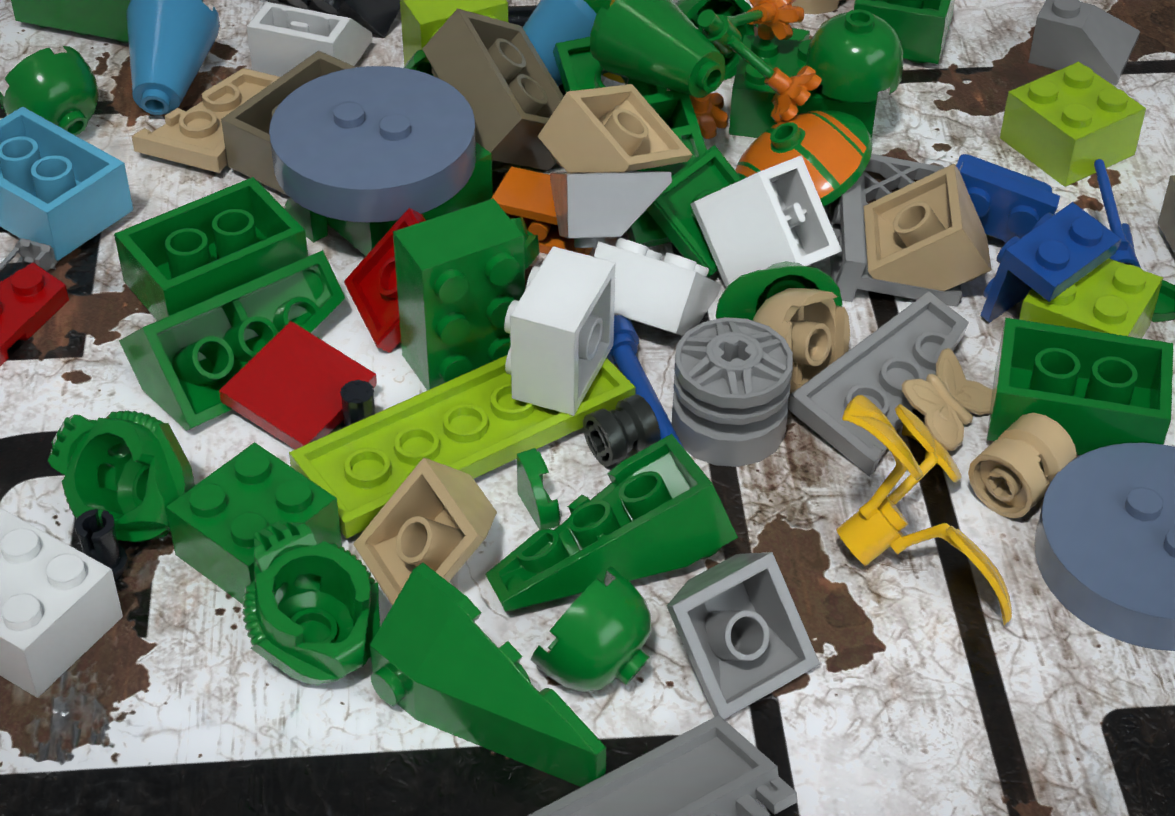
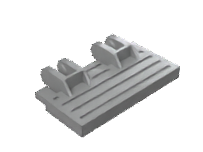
(695, 774)

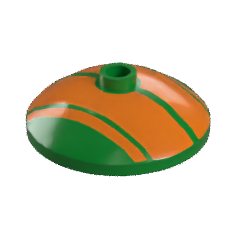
(830, 142)

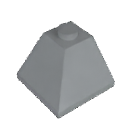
(1083, 33)
(603, 203)
(741, 631)

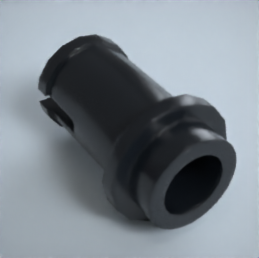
(100, 541)

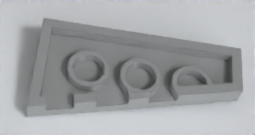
(876, 369)

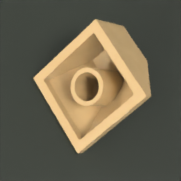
(610, 133)
(927, 234)
(430, 519)

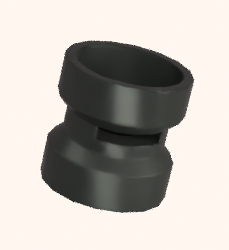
(620, 430)

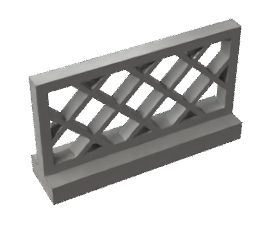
(846, 217)

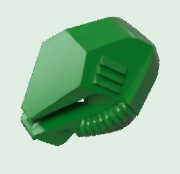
(122, 467)
(309, 605)

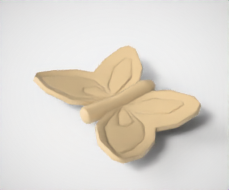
(948, 400)

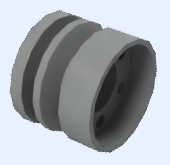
(731, 391)

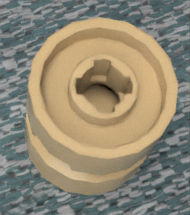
(1021, 464)

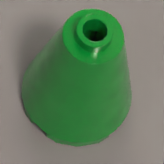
(656, 46)

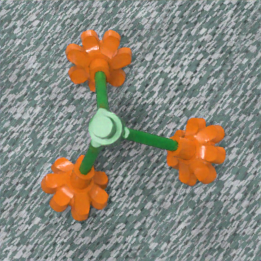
(773, 20)

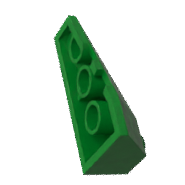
(199, 349)
(646, 522)
(457, 680)

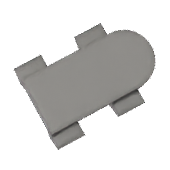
(32, 251)

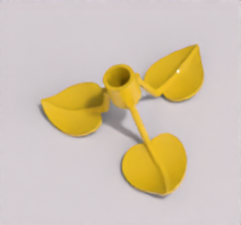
(880, 521)

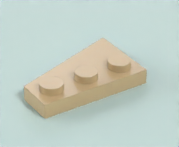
(197, 134)

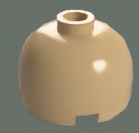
(811, 326)

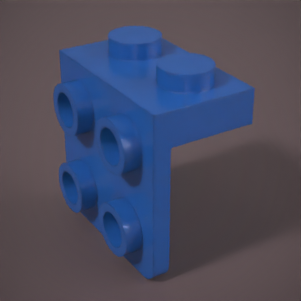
(1005, 199)
(1048, 259)

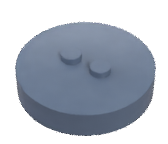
(373, 143)
(1111, 542)

